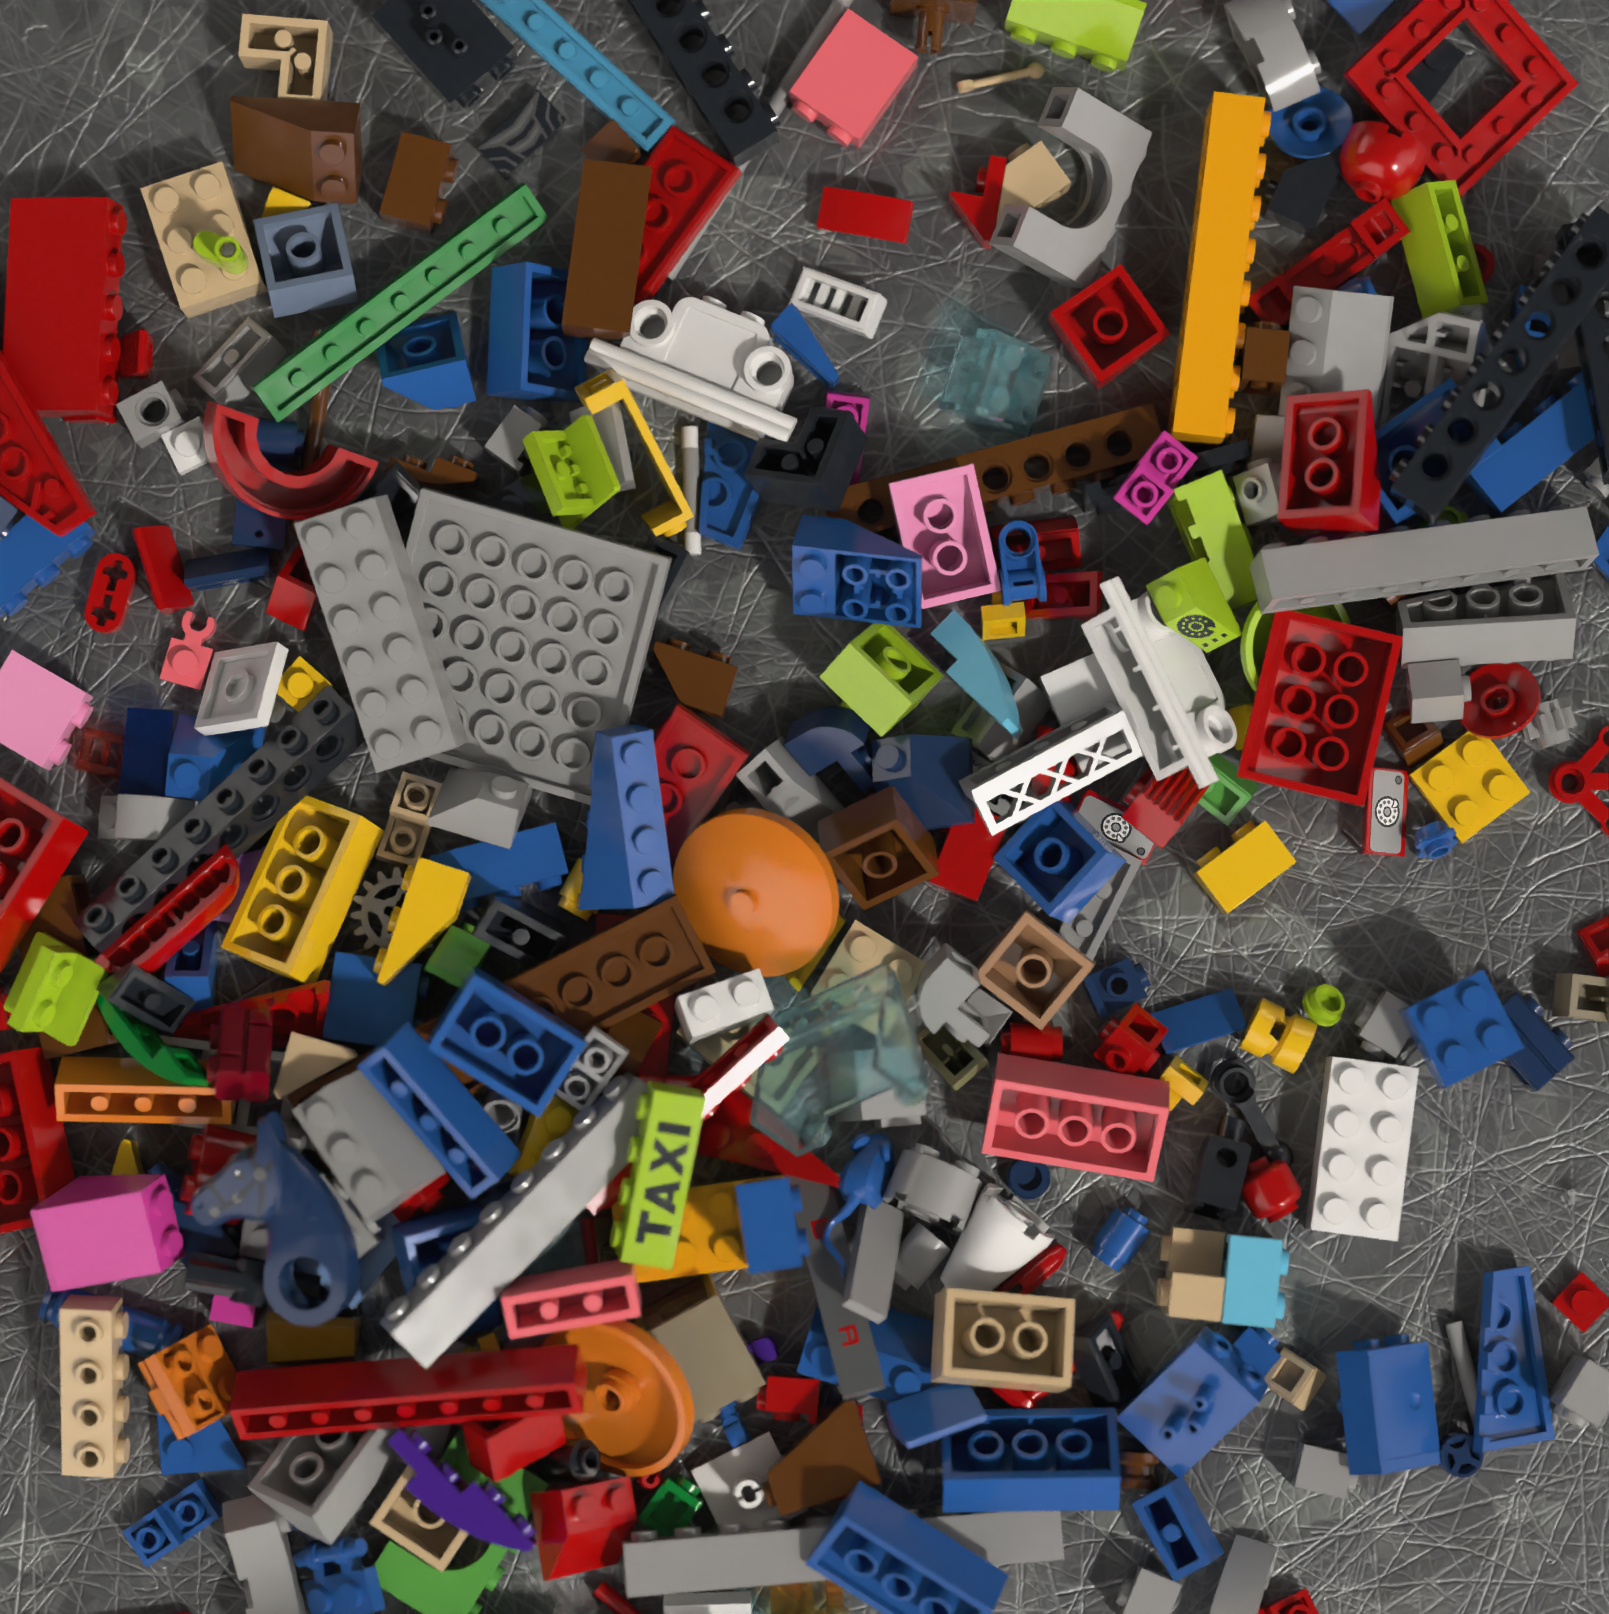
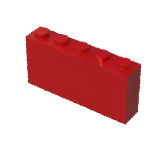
(65, 302)

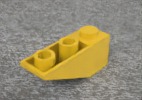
(429, 908)

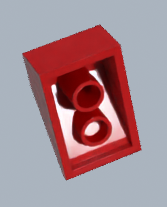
(1329, 464)

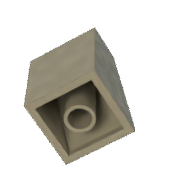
(705, 1345)

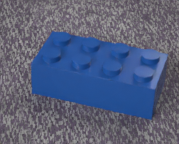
(1033, 1462)

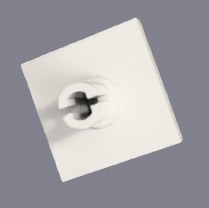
(242, 689)
(734, 1483)

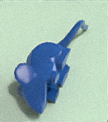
(862, 1181)

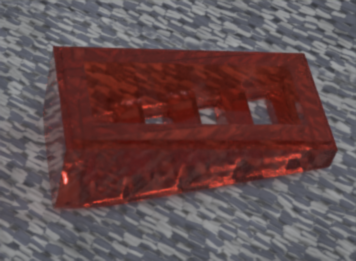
(85, 749)

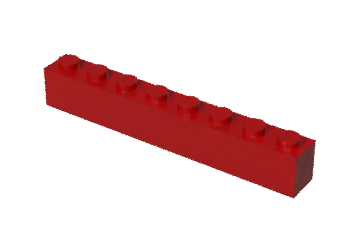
(408, 1394)

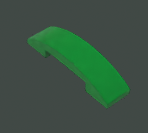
(149, 1049)

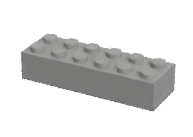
(381, 633)

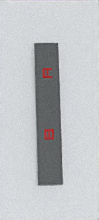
(846, 1331)

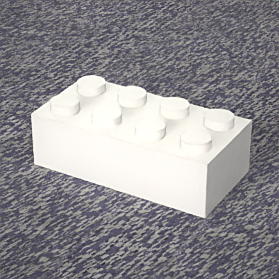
(1362, 1148)

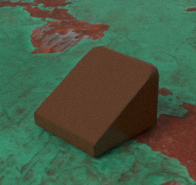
(611, 145)
(1413, 741)

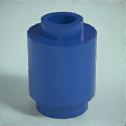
(1120, 1237)

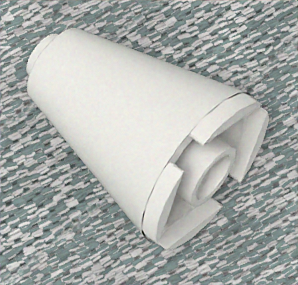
(995, 1242)

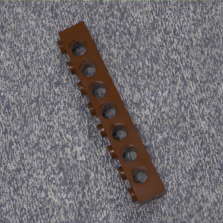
(1136, 425)

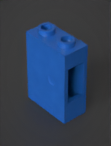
(1193, 1401)
(1388, 1405)

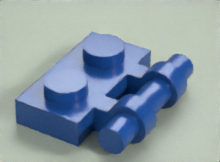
(346, 1592)

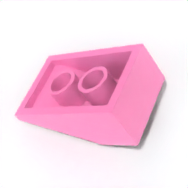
(946, 524)

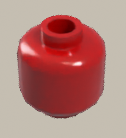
(1270, 1189)

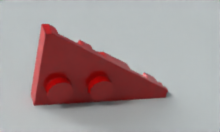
(294, 1009)
(734, 1139)

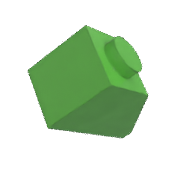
(458, 954)

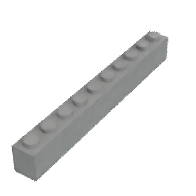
(779, 1552)

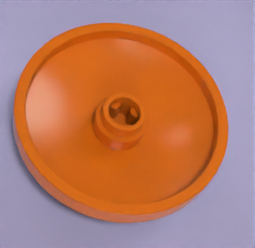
(757, 891)
(634, 1398)

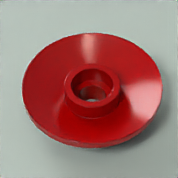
(1499, 685)

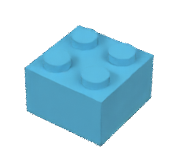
(1252, 1280)

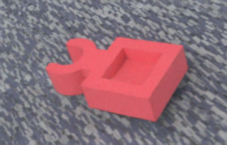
(188, 660)

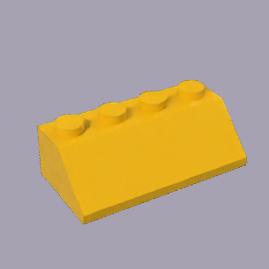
(302, 889)

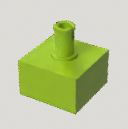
(881, 677)

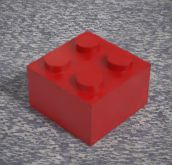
(1108, 327)

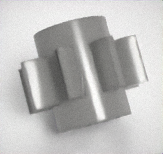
(1550, 724)

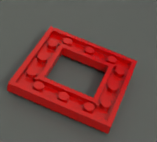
(1537, 89)

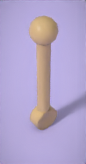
(1034, 70)

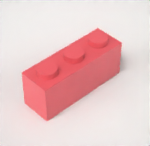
(571, 1298)

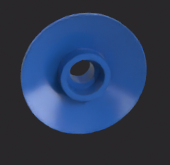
(1324, 113)

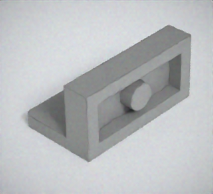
(988, 734)

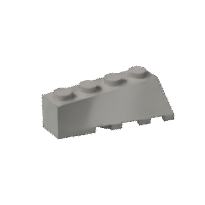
(1490, 624)

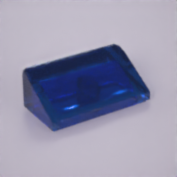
(145, 751)

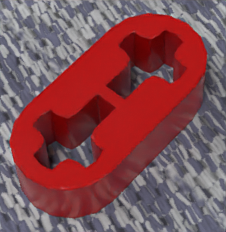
(101, 590)

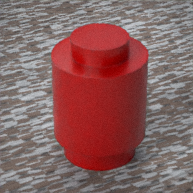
(1030, 1042)

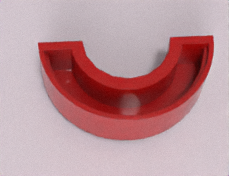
(295, 495)

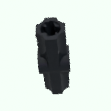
(238, 1279)

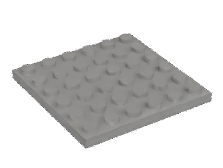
(534, 635)

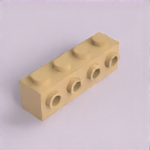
(93, 1386)

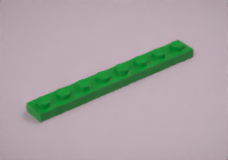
(399, 302)

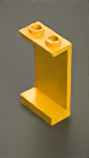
(610, 388)

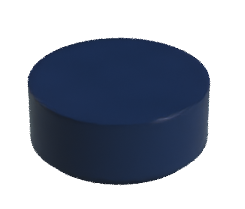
(1028, 1179)

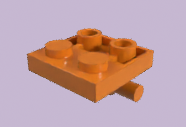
(191, 1381)

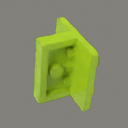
(572, 469)
(54, 990)

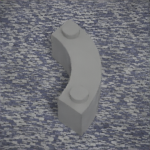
(262, 1556)

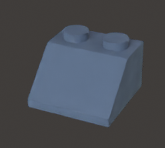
(305, 260)

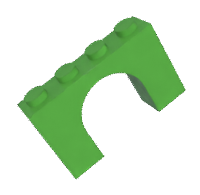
(457, 1586)

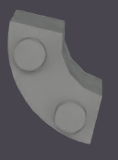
(1274, 50)

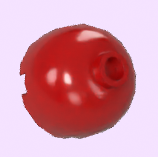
(1380, 162)

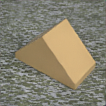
(308, 1060)

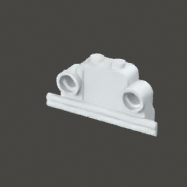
(705, 365)
(1161, 686)

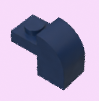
(832, 736)

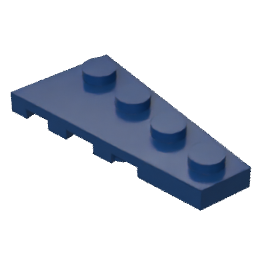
(1511, 1369)

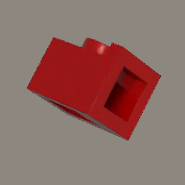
(789, 1397)

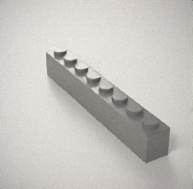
(1423, 558)
(518, 1225)

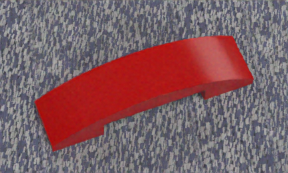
(1332, 262)

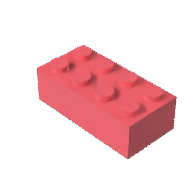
(1076, 1117)

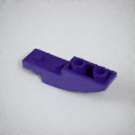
(473, 1510)

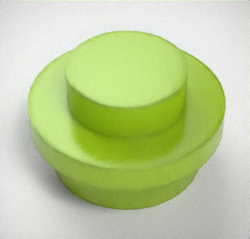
(1323, 1004)

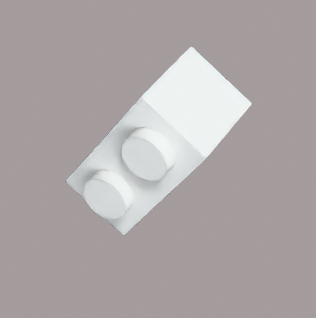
(723, 1006)

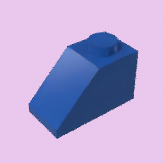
(195, 968)

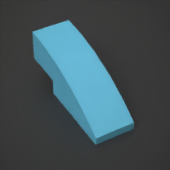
(978, 671)

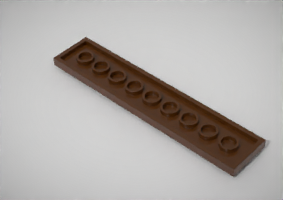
(590, 982)

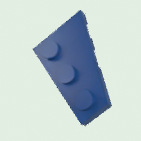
(726, 494)

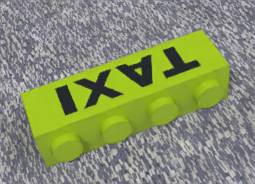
(659, 1175)

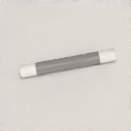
(691, 487)

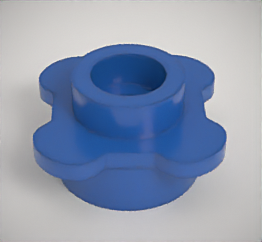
(1435, 840)

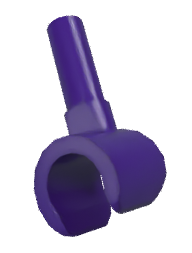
(763, 1349)

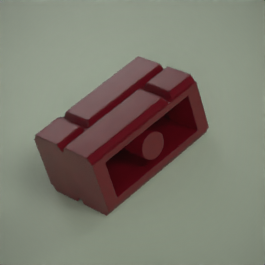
(242, 1054)

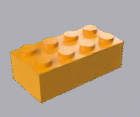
(708, 1235)

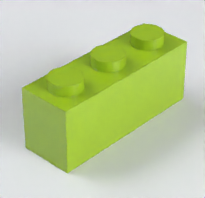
(1440, 250)

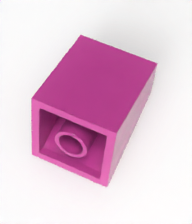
(107, 1230)

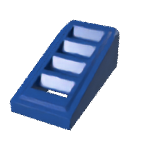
(799, 341)

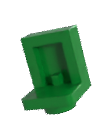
(672, 1505)

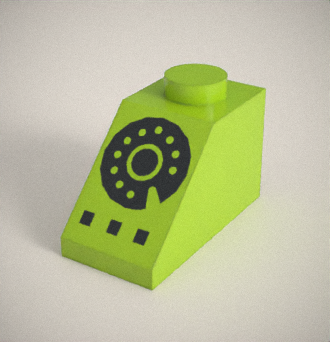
(1195, 605)

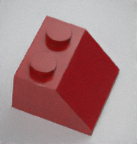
(582, 1525)

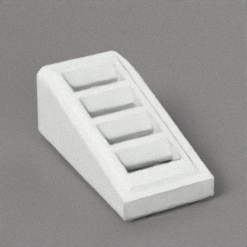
(872, 313)

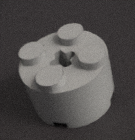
(933, 1188)

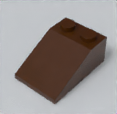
(299, 145)

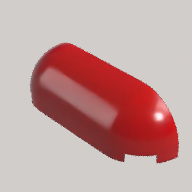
(177, 916)

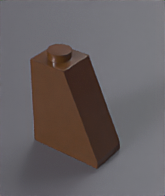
(823, 1462)

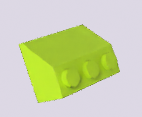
(1086, 28)

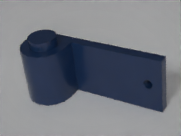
(278, 445)

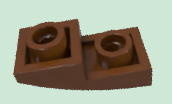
(445, 474)

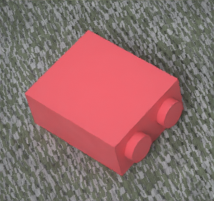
(852, 80)

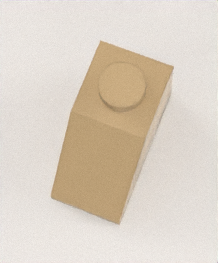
(1032, 178)

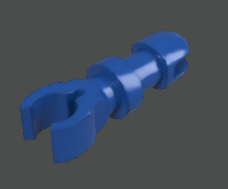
(734, 1425)

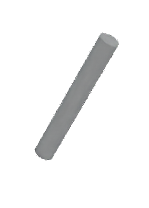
(1463, 1363)

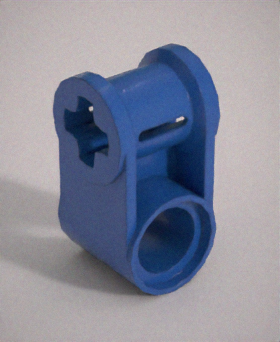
(1020, 567)

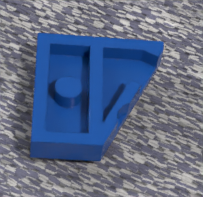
(200, 1452)

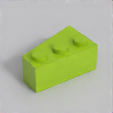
(1213, 530)

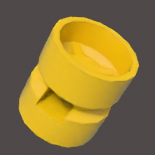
(1292, 1042)

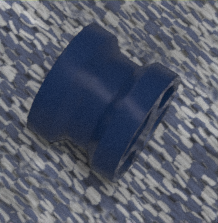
(1465, 1460)

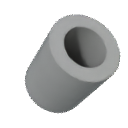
(918, 1257)

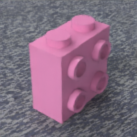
(39, 711)

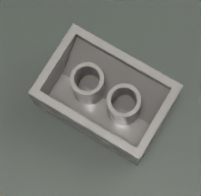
(1337, 343)
(367, 1145)
(323, 1478)

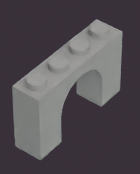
(1111, 153)

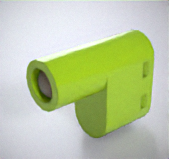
(221, 251)

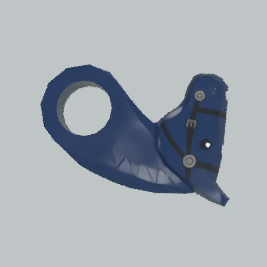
(302, 1219)

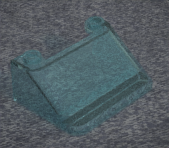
(838, 1054)

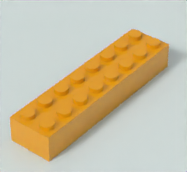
(1216, 269)

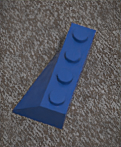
(626, 834)

